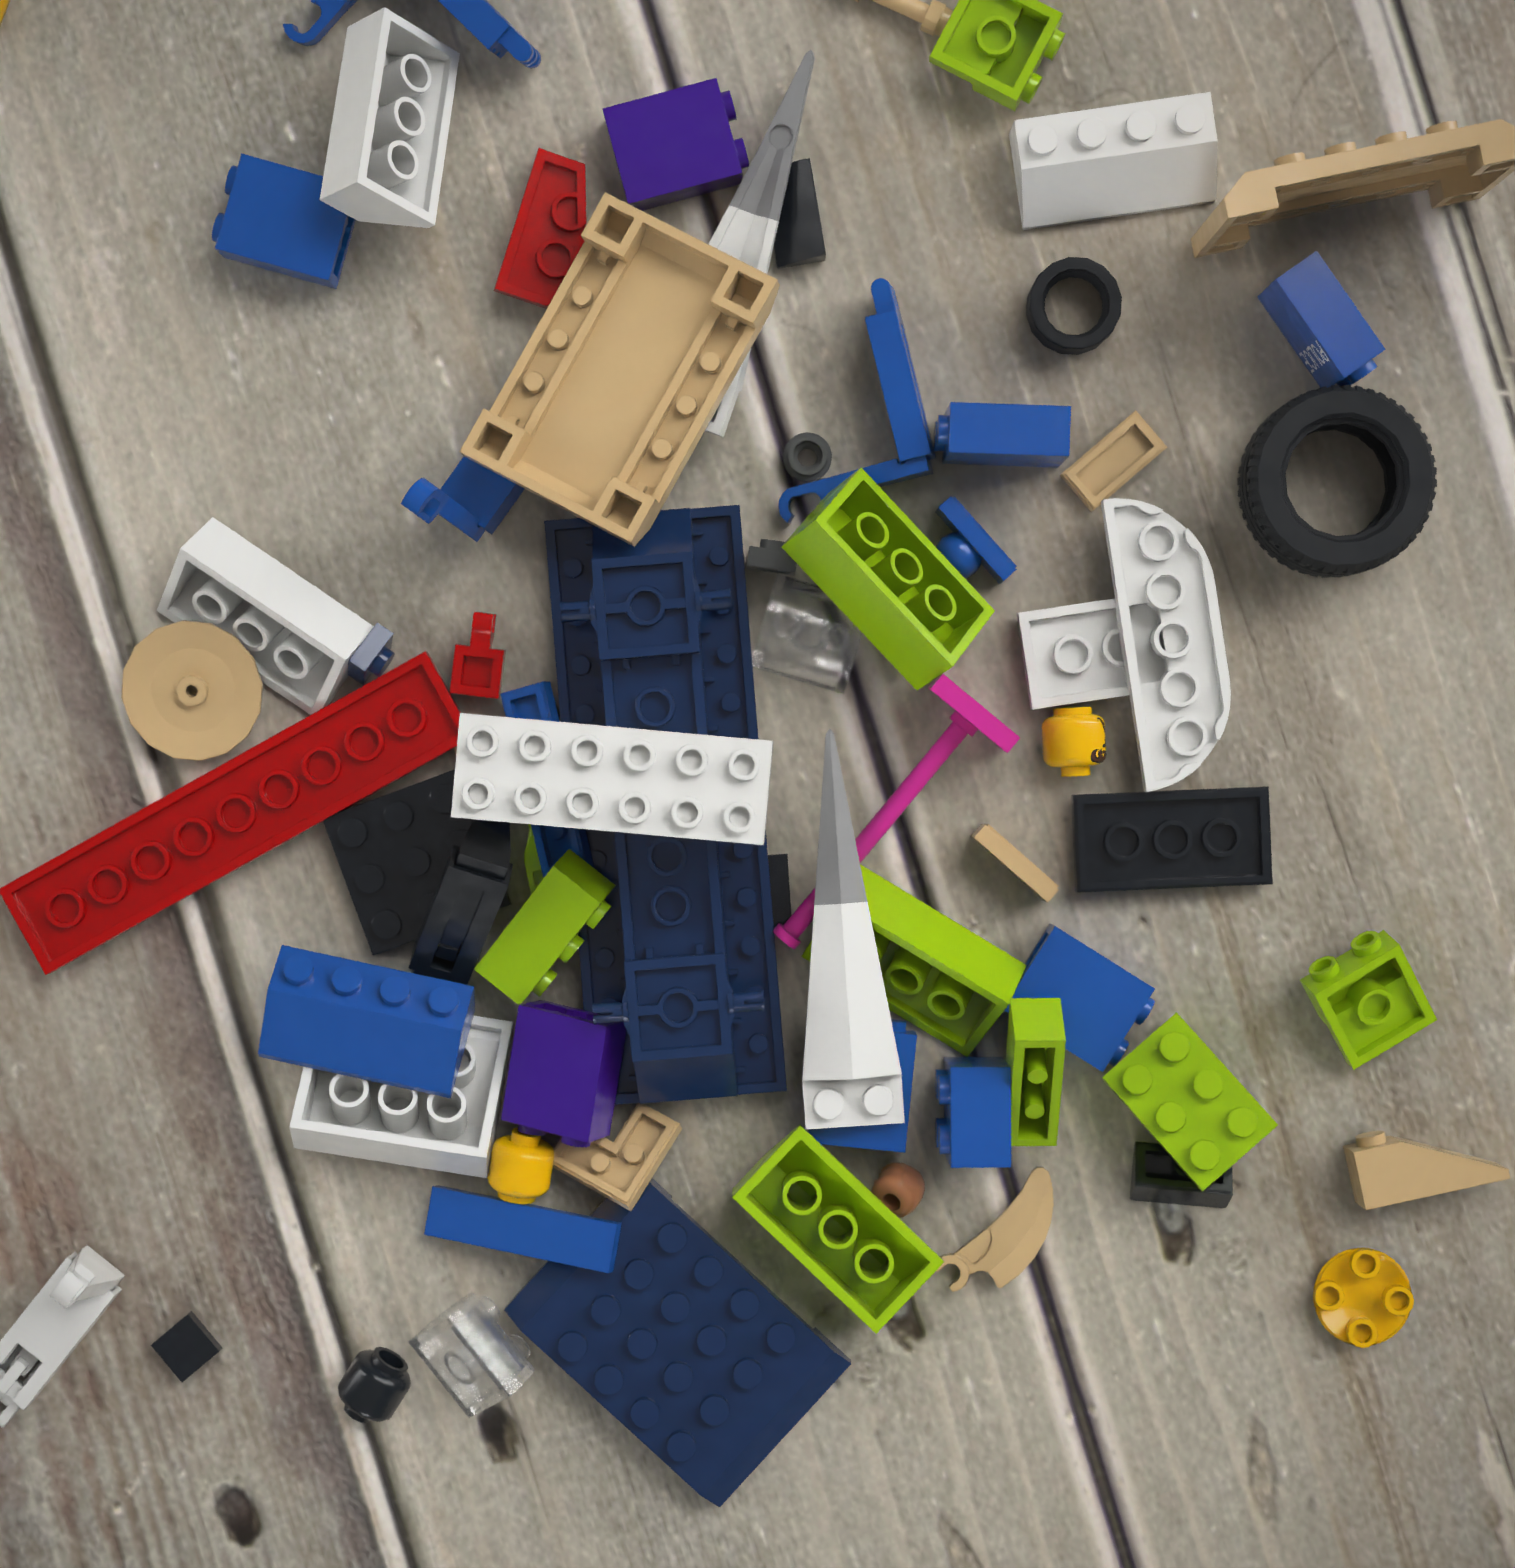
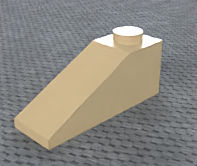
(1400, 1170)

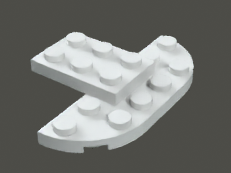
(1149, 642)

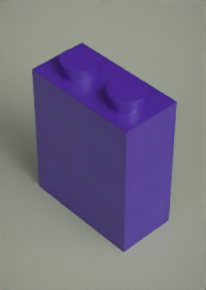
(676, 144)
(563, 1073)

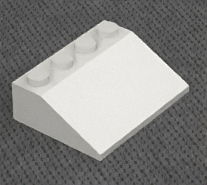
(405, 1125)

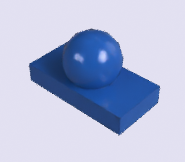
(970, 544)

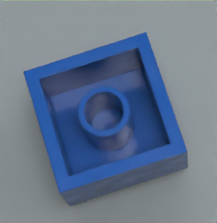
(975, 1112)

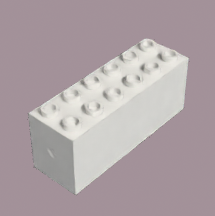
(612, 779)

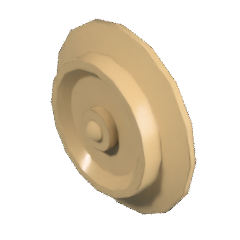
(192, 690)

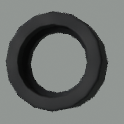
(1073, 268)

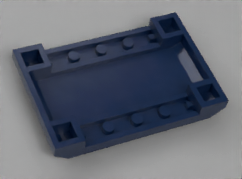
(681, 1344)

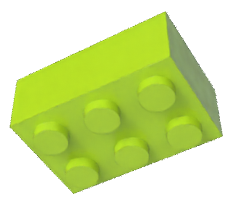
(1189, 1102)

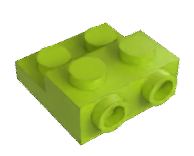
(999, 46)
(1368, 997)

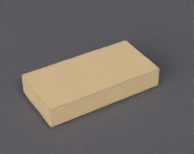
(1113, 461)
(1015, 862)

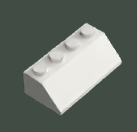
(390, 123)
(1115, 160)
(280, 618)

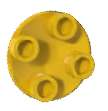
(1362, 1296)

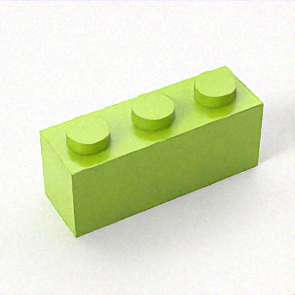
(546, 928)
(1037, 1063)

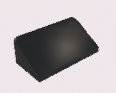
(799, 228)
(1162, 1180)

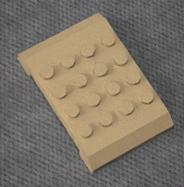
(1447, 162)
(623, 370)

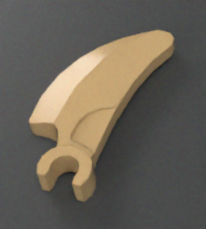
(1011, 1238)

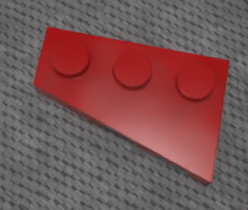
(545, 230)

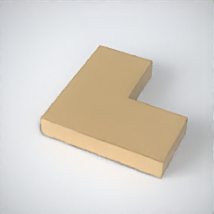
(625, 1166)

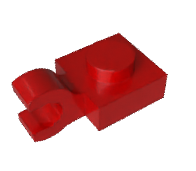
(479, 667)

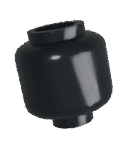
(374, 1385)

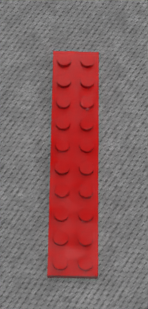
(234, 813)

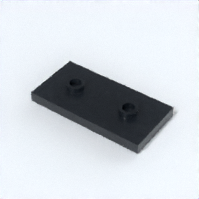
(1171, 839)

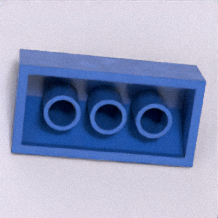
(366, 1021)

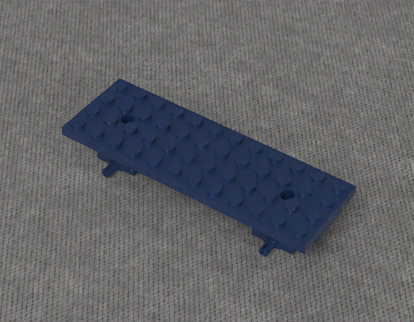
(689, 940)

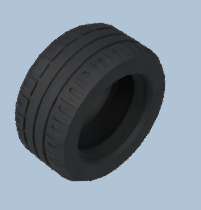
(1399, 449)

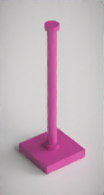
(967, 719)

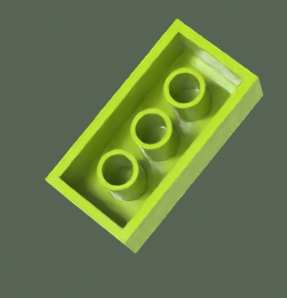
(889, 579)

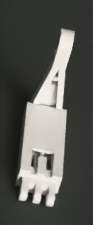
(54, 1326)

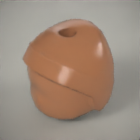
(899, 1188)

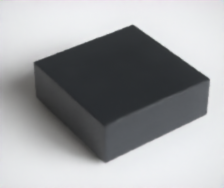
(186, 1346)

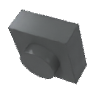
(770, 558)

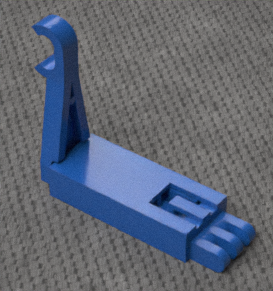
(475, 15)
(901, 400)
(469, 499)

